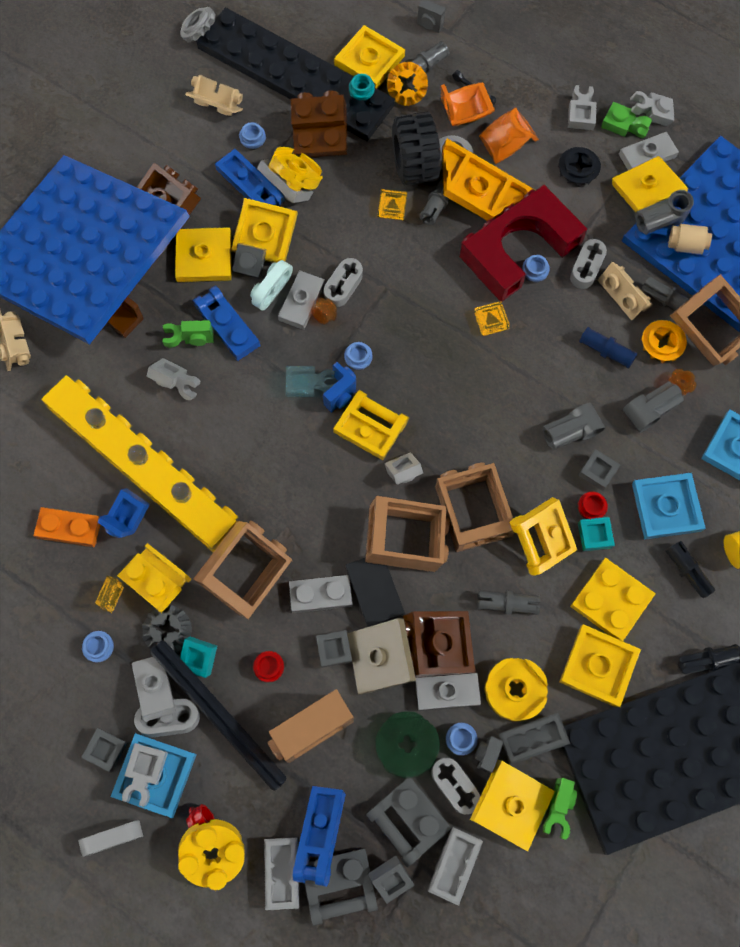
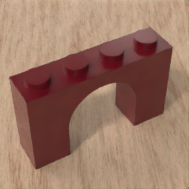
(537, 212)

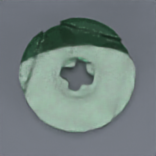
(394, 758)

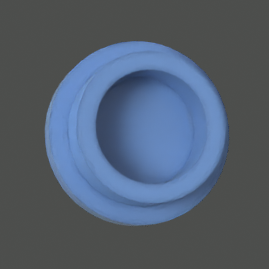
(252, 135)
(536, 268)
(358, 355)
(97, 646)
(461, 739)

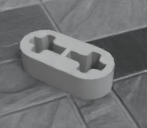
(583, 262)
(338, 279)
(461, 780)
(110, 838)

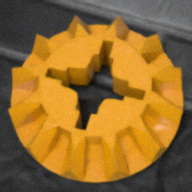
(395, 85)
(675, 345)

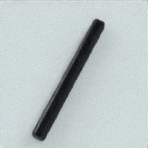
(218, 715)

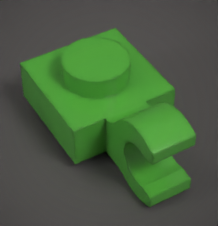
(622, 120)
(193, 332)
(562, 800)

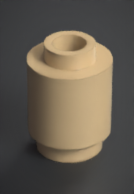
(689, 238)

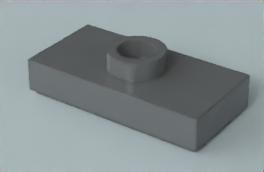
(534, 738)

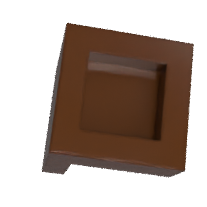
(126, 317)

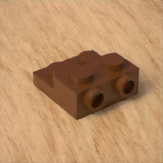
(319, 124)
(165, 185)
(440, 642)

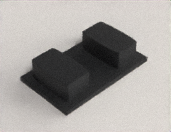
(374, 591)

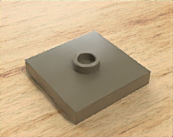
(381, 656)

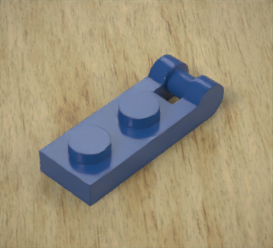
(248, 179)
(227, 323)
(319, 835)

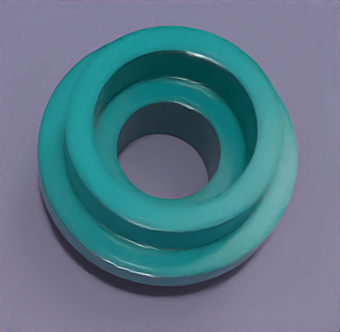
(361, 81)

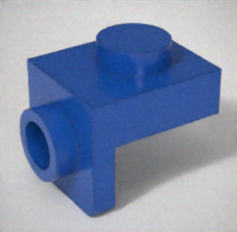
(340, 392)
(124, 514)

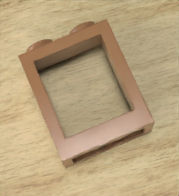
(731, 300)
(401, 508)
(485, 534)
(280, 561)
(310, 727)

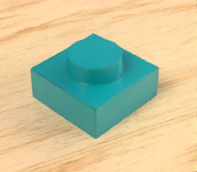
(596, 534)
(198, 656)

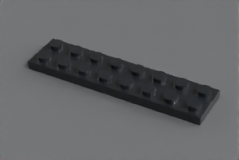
(289, 69)

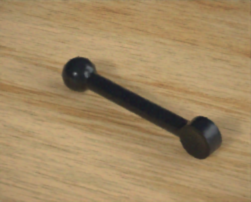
(458, 76)

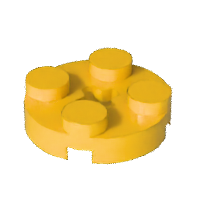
(297, 171)
(534, 690)
(211, 872)

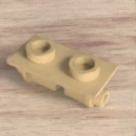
(205, 95)
(622, 290)
(10, 349)

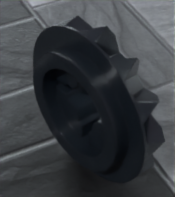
(588, 160)

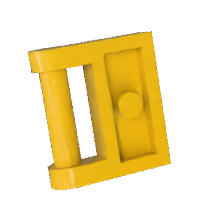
(367, 432)
(552, 532)

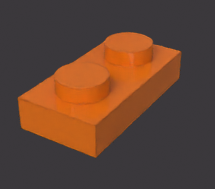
(67, 527)

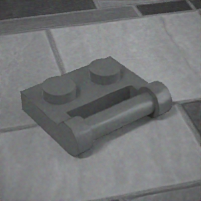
(416, 813)
(347, 871)

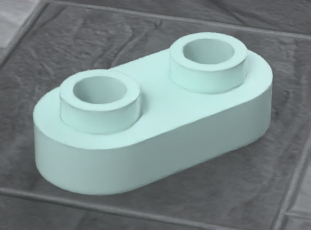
(269, 288)

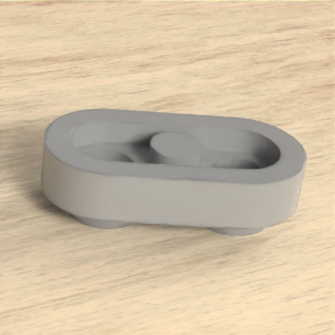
(170, 723)

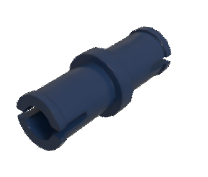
(608, 347)

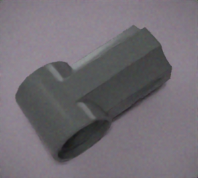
(664, 212)
(648, 409)
(579, 424)

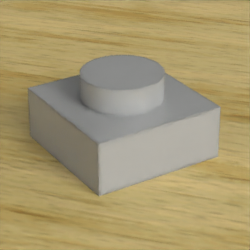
(404, 468)

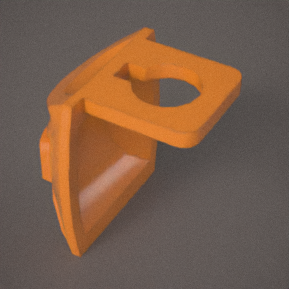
(466, 103)
(507, 135)

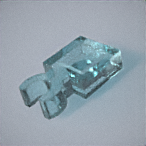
(303, 381)

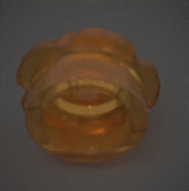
(324, 311)
(689, 385)

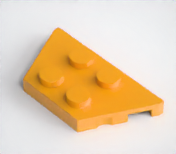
(478, 183)

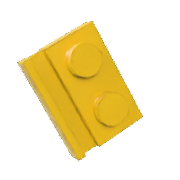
(154, 578)

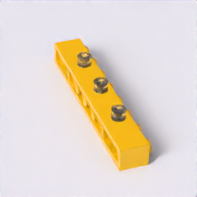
(140, 463)

